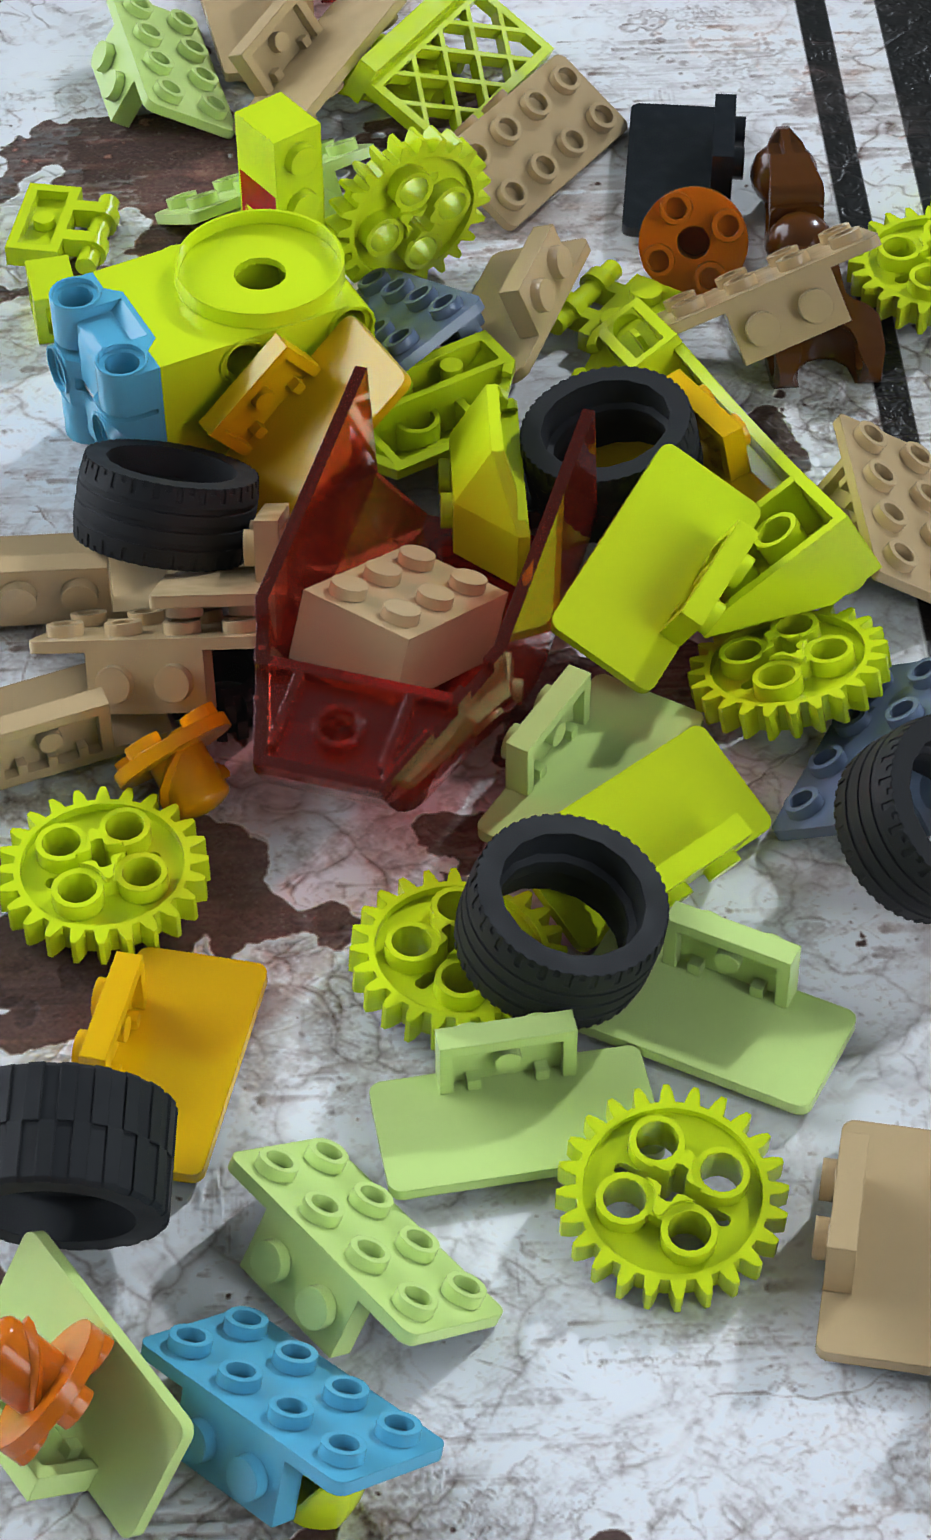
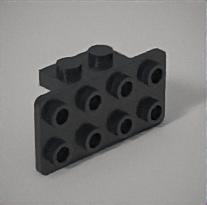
(680, 149)

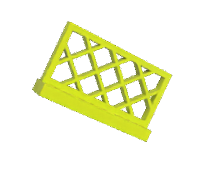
(413, 40)

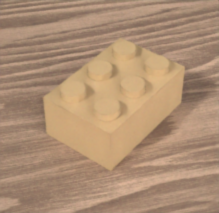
(400, 619)

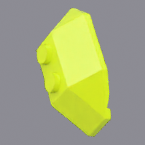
(439, 395)
(485, 486)

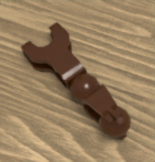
(794, 211)

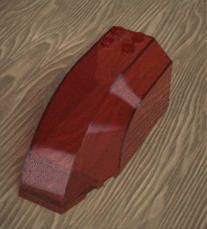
(376, 735)

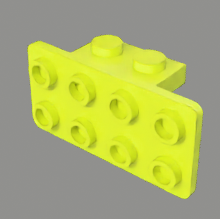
(659, 570)
(681, 810)

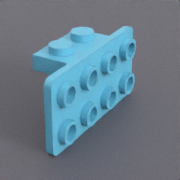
(281, 1411)

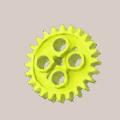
(410, 204)
(898, 271)
(790, 673)
(103, 874)
(409, 961)
(641, 1246)

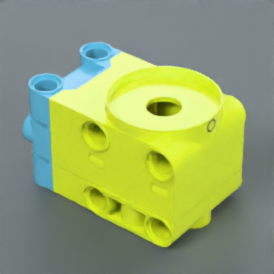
(168, 332)

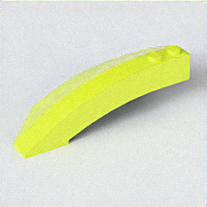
(806, 543)

